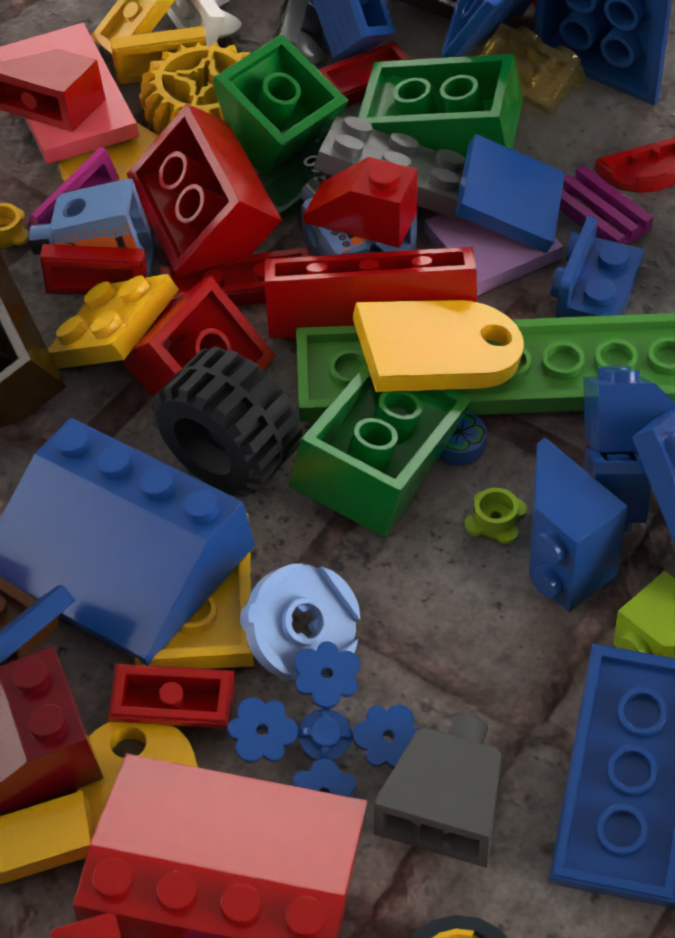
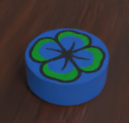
(467, 441)

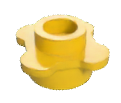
(12, 227)

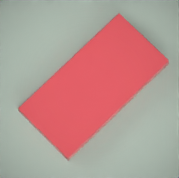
(104, 127)

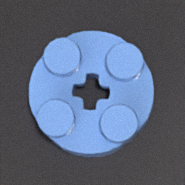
(304, 588)

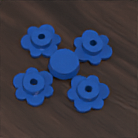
(324, 732)

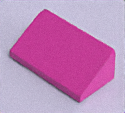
(94, 171)

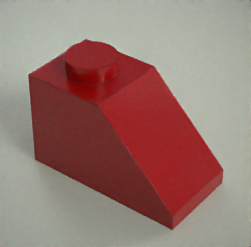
(51, 87)
(367, 201)

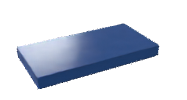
(621, 782)

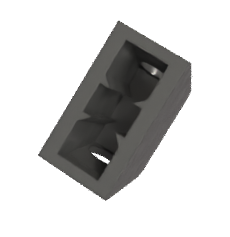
(443, 792)

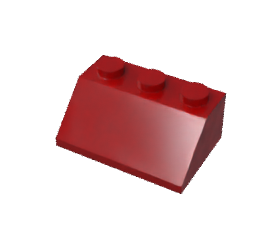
(202, 193)

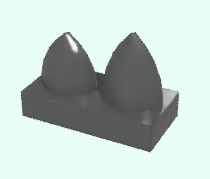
(297, 22)

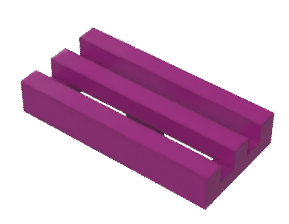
(605, 204)

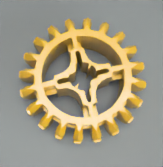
(182, 80)

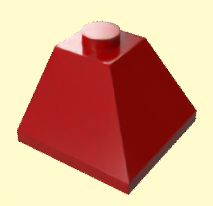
(191, 323)

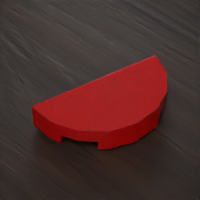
(641, 168)

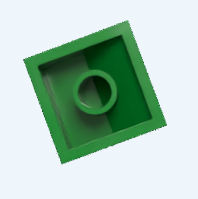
(276, 102)

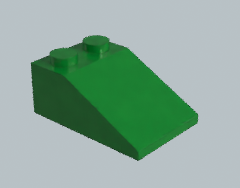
(446, 100)
(375, 450)

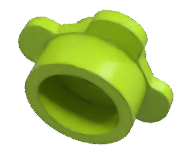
(496, 503)

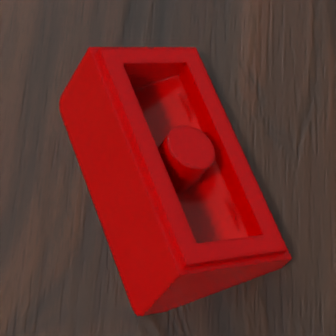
(172, 696)

